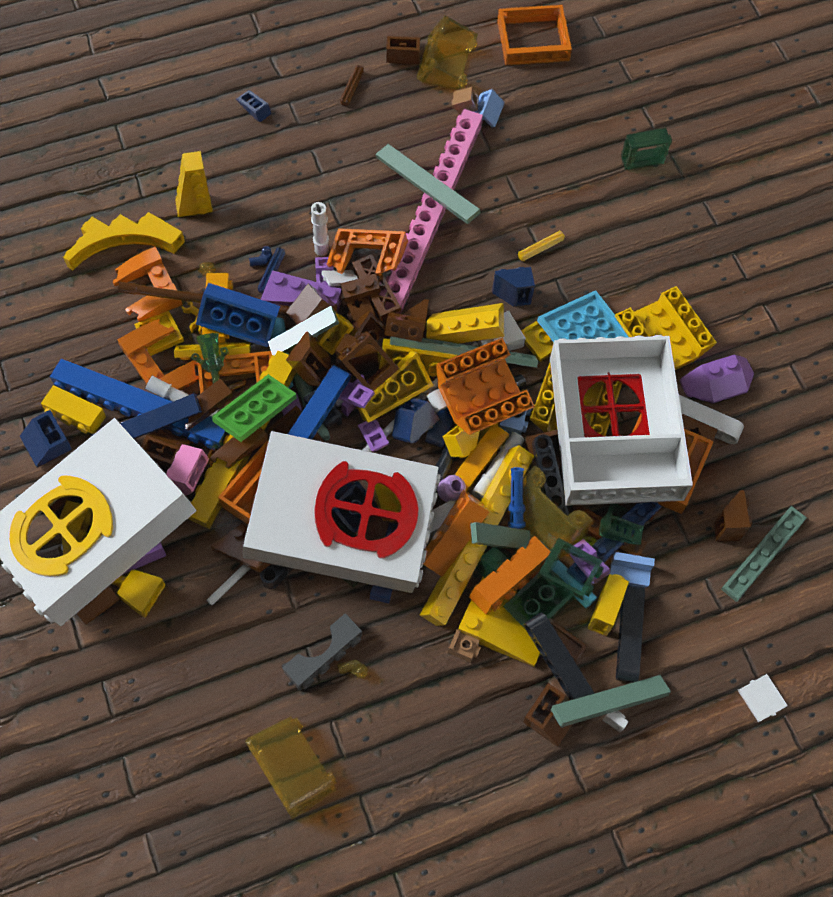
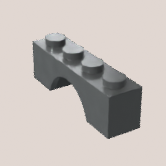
(303, 669)

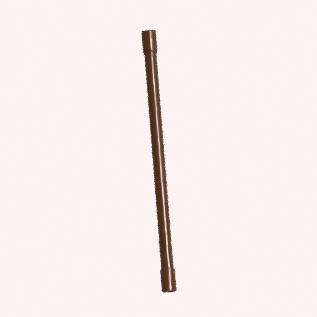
(132, 288)

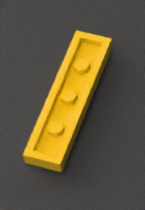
(185, 352)

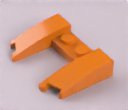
(346, 240)
(148, 263)
(135, 345)
(237, 365)

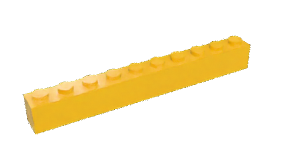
(218, 476)
(496, 500)

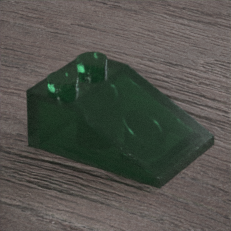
(538, 597)

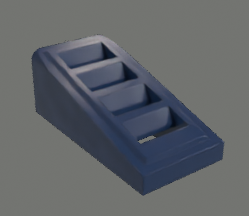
(255, 106)

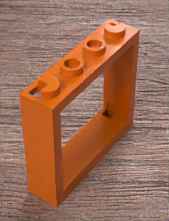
(534, 54)

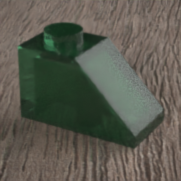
(492, 560)

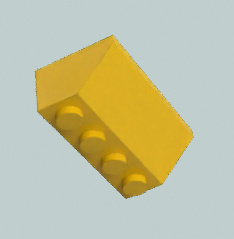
(467, 324)

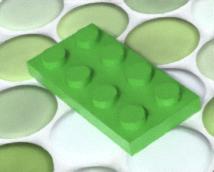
(254, 408)

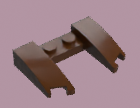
(214, 399)

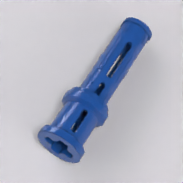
(516, 506)

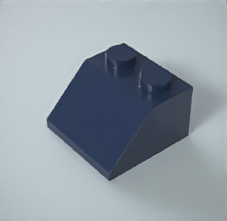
(352, 493)

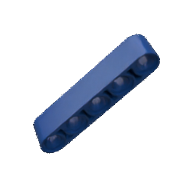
(321, 403)

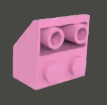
(187, 468)

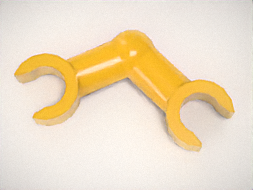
(195, 311)

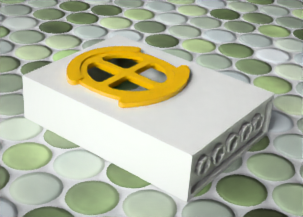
(131, 510)

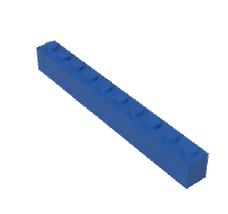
(129, 401)

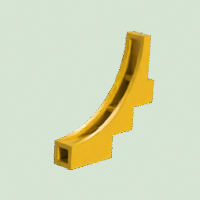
(123, 231)

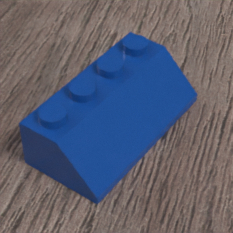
(237, 314)

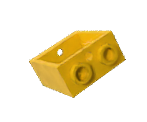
(608, 604)

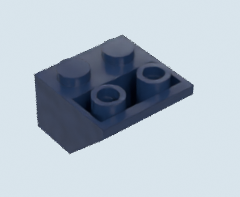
(514, 285)
(413, 420)
(44, 439)

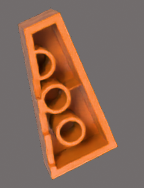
(454, 533)
(510, 576)

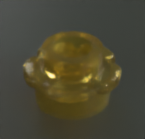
(207, 267)

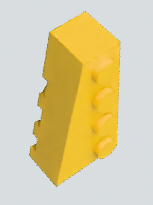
(193, 189)
(399, 388)

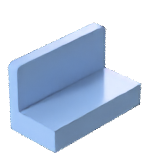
(490, 107)
(633, 568)

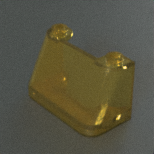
(447, 54)
(546, 519)
(291, 766)

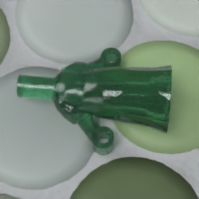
(212, 360)

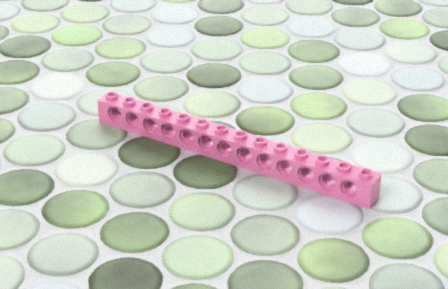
(448, 172)

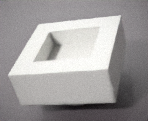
(616, 720)

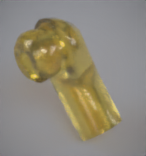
(354, 667)

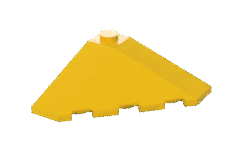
(499, 632)

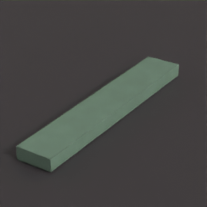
(763, 554)
(610, 701)

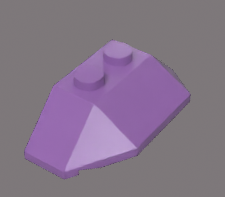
(719, 379)

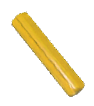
(541, 246)

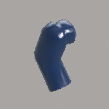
(263, 258)

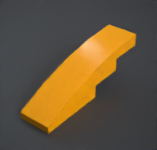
(482, 455)

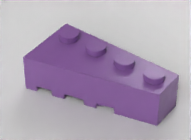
(284, 289)

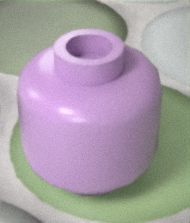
(451, 488)

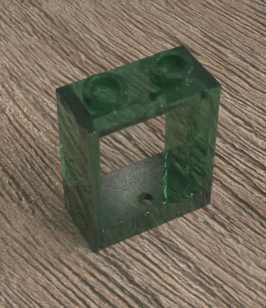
(634, 159)
(552, 559)

